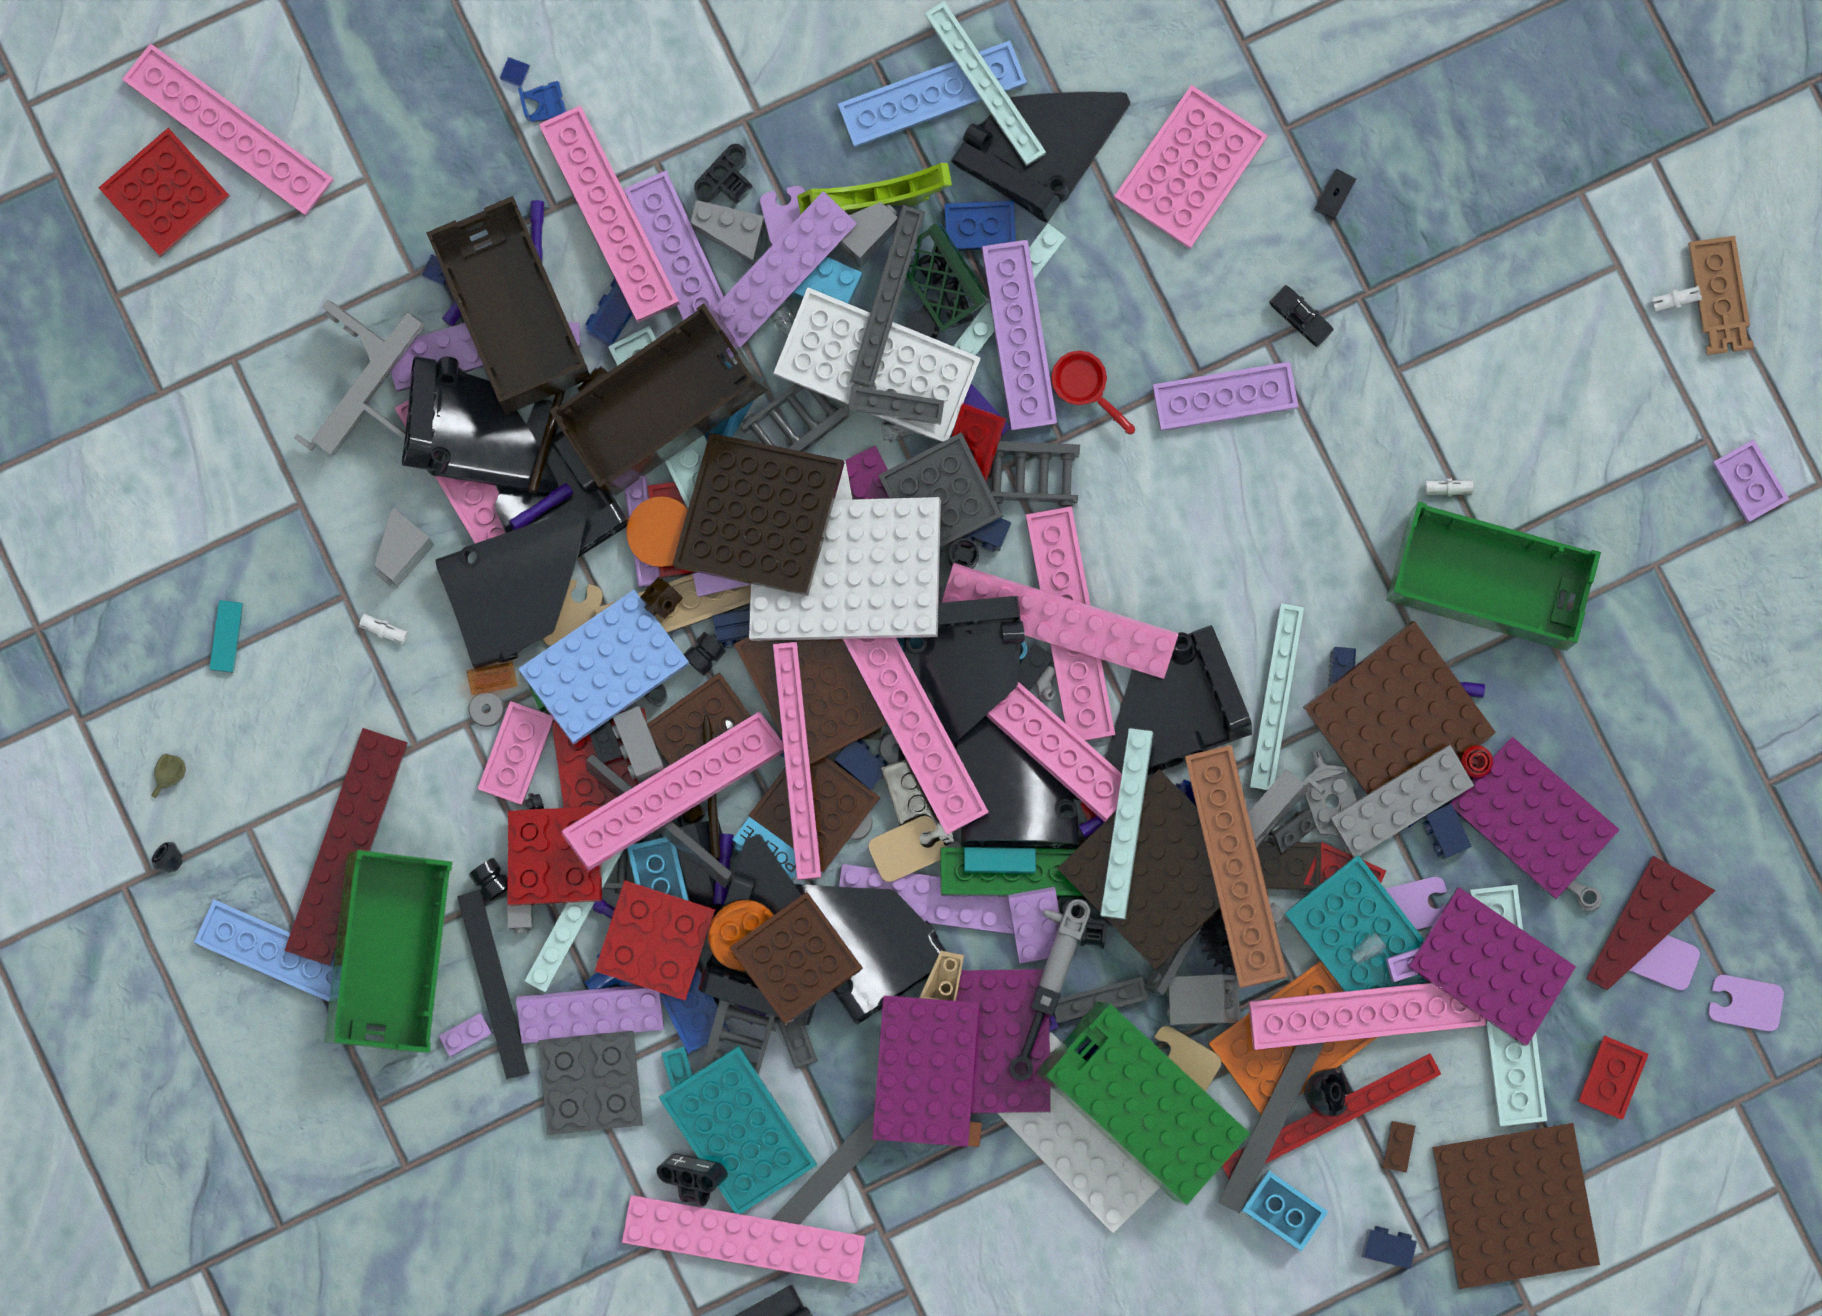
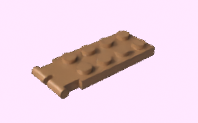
(1723, 300)

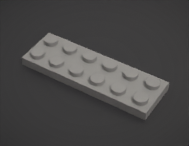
(1401, 801)

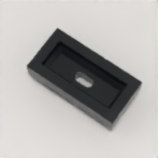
(1330, 205)
(952, 284)

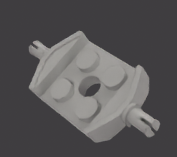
(1335, 782)

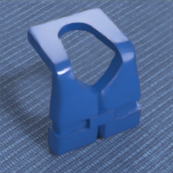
(550, 102)

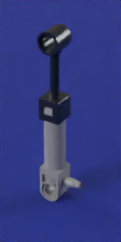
(1048, 991)

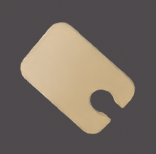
(574, 613)
(900, 849)
(1192, 1057)

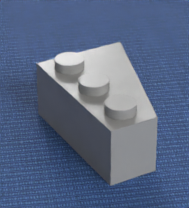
(730, 228)
(637, 744)

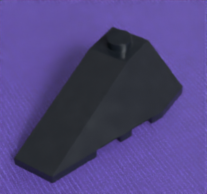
(698, 882)

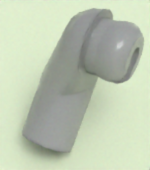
(1044, 684)

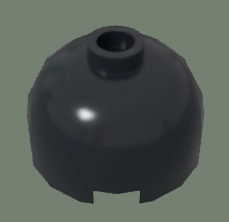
(1326, 1092)

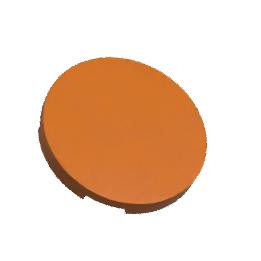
(656, 530)
(732, 925)

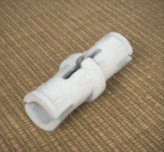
(1677, 298)
(1449, 487)
(383, 629)

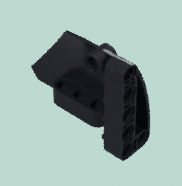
(1188, 709)
(765, 881)

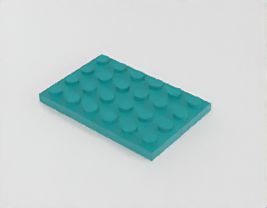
(1340, 916)
(738, 1123)

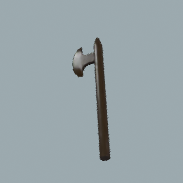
(545, 445)
(712, 801)

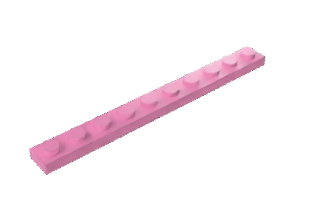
(797, 761)

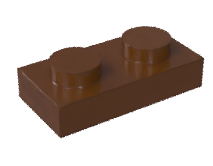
(1398, 1146)

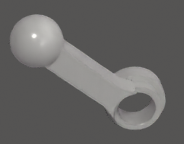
(1580, 891)

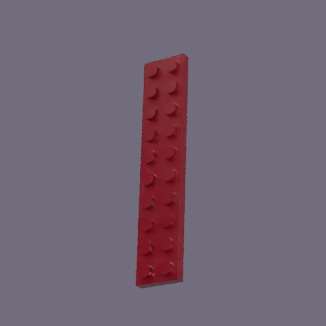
(350, 829)

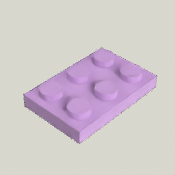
(1750, 481)
(1032, 930)

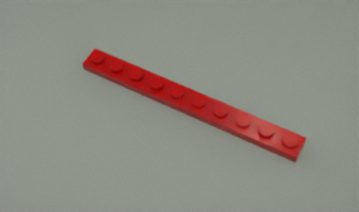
(1358, 1103)

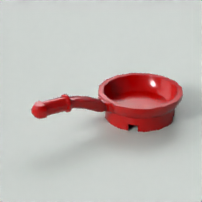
(1081, 379)

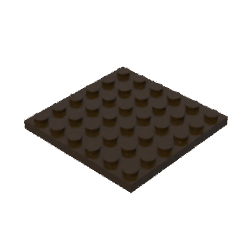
(758, 514)
(1170, 879)

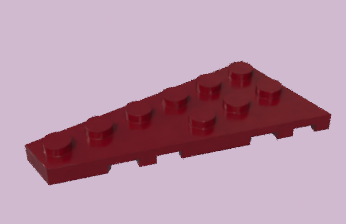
(1653, 910)

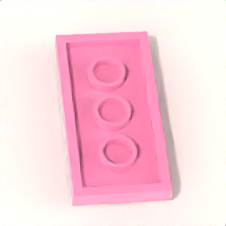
(516, 753)

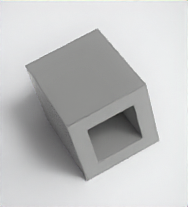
(520, 918)

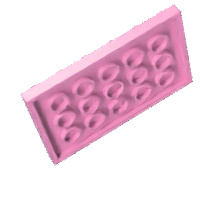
(1190, 166)

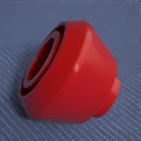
(1483, 761)

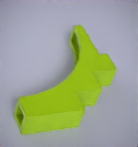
(899, 191)

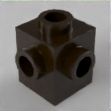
(660, 598)

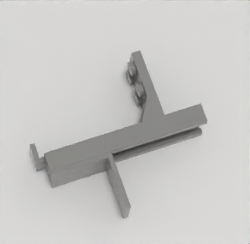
(383, 358)
(1273, 808)

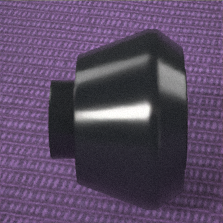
(167, 857)

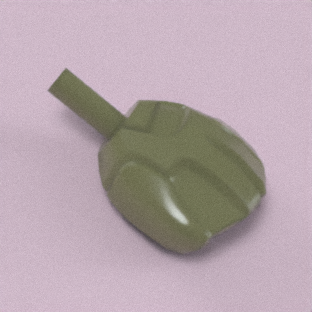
(168, 772)

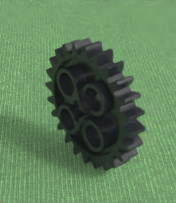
(1214, 939)

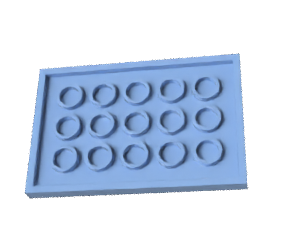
(603, 667)

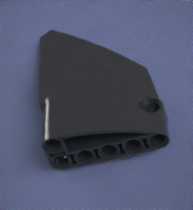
(602, 511)
(1018, 793)

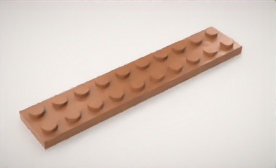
(1236, 866)

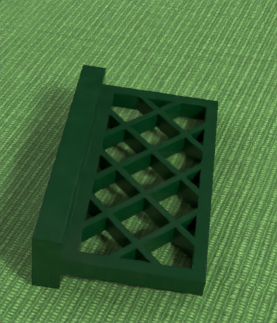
(960, 269)

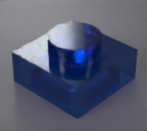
(434, 271)

